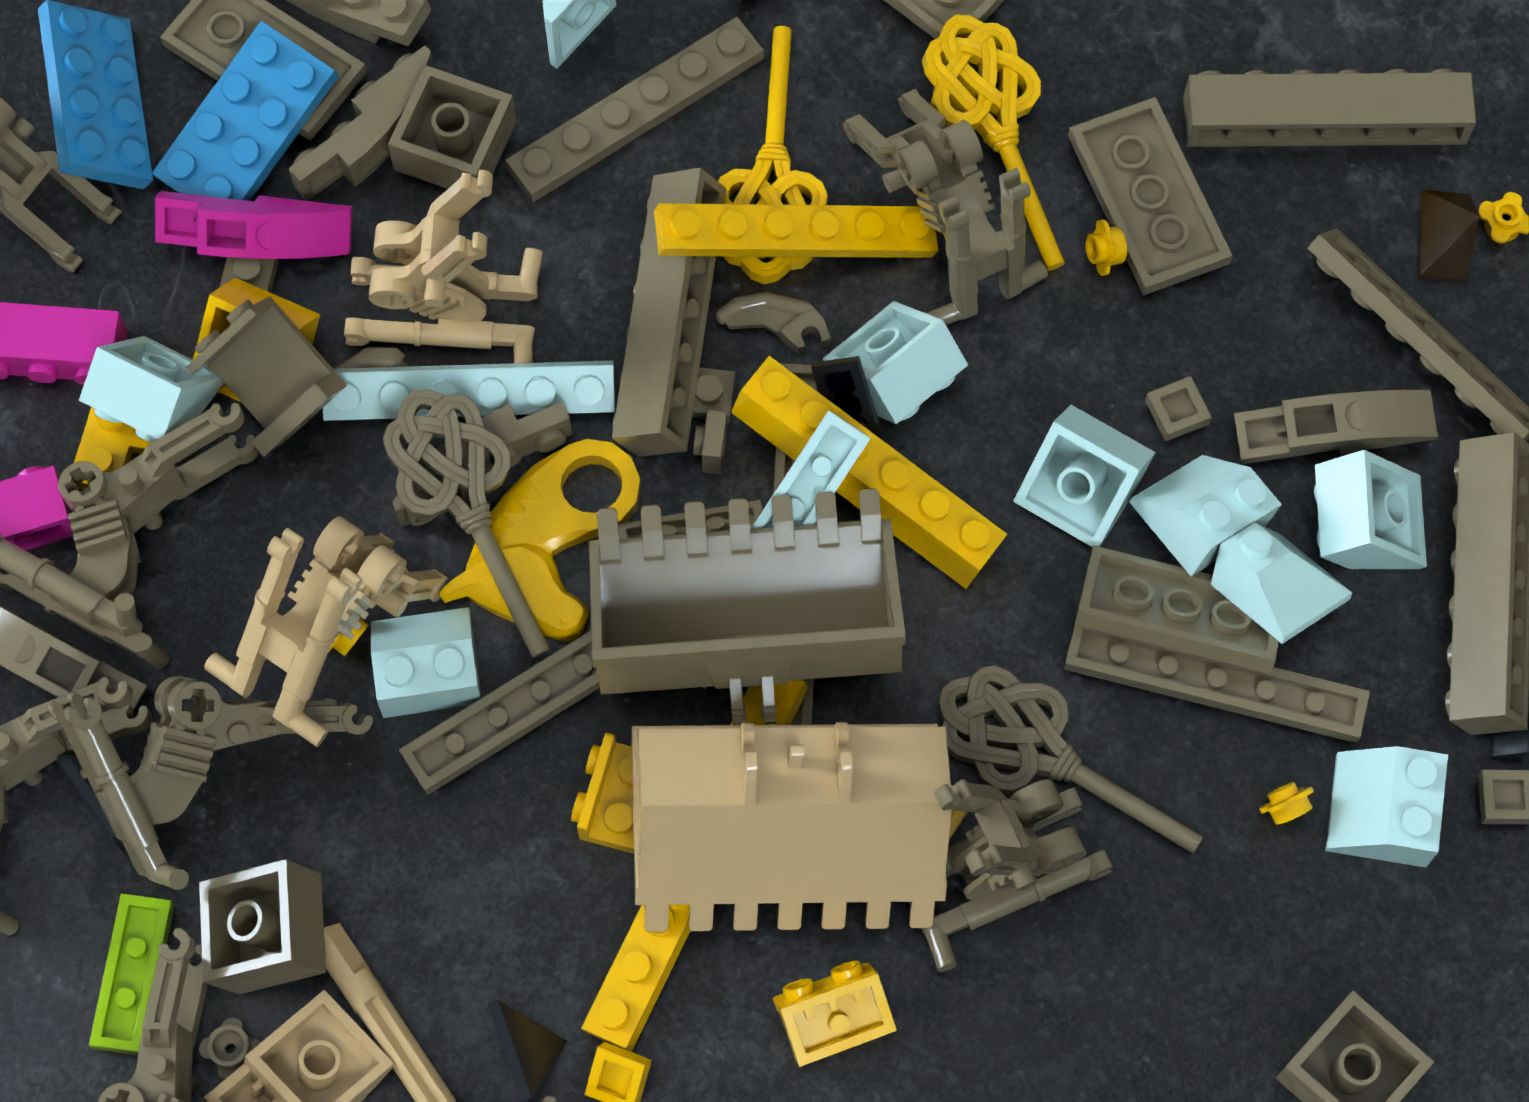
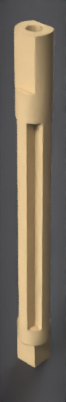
(381, 1018)

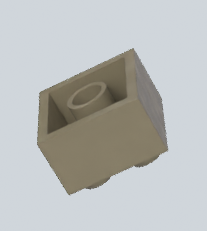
(451, 128)
(262, 927)
(1355, 1059)

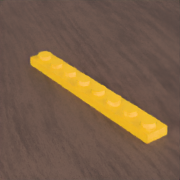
(649, 956)

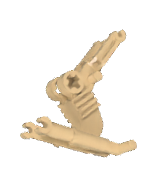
(442, 281)
(345, 580)

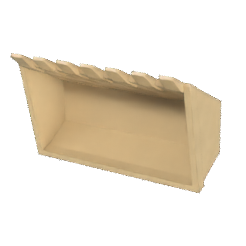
(789, 821)

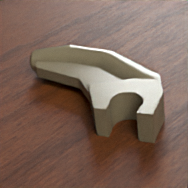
(780, 314)

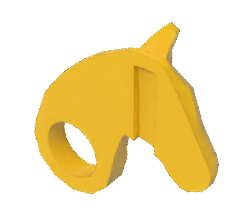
(537, 523)

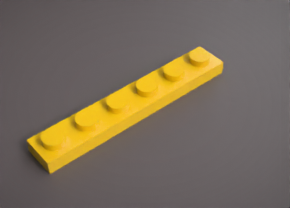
(793, 231)

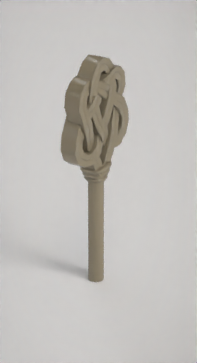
(444, 424)
(1061, 765)

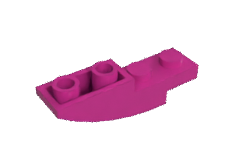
(253, 229)

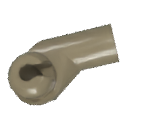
(375, 357)

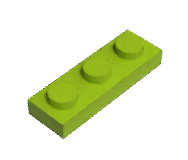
(129, 972)

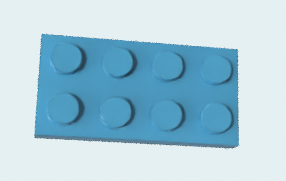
(94, 95)
(247, 119)

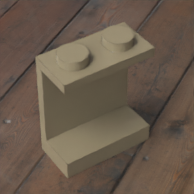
(269, 370)

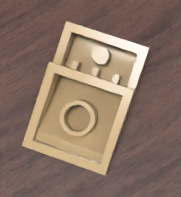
(309, 1059)

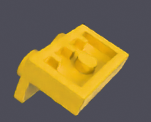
(607, 808)
(834, 1012)

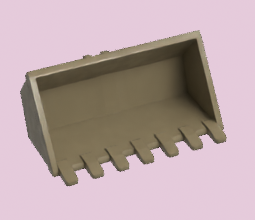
(745, 601)

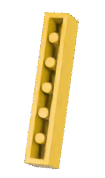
(919, 507)

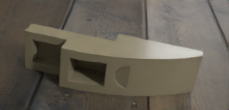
(371, 18)
(361, 144)
(1336, 422)
(539, 431)
(53, 662)

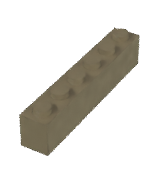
(1329, 108)
(665, 329)
(1490, 587)

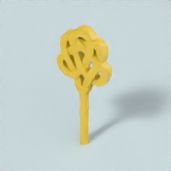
(976, 94)
(773, 155)

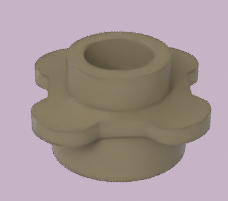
(215, 1046)

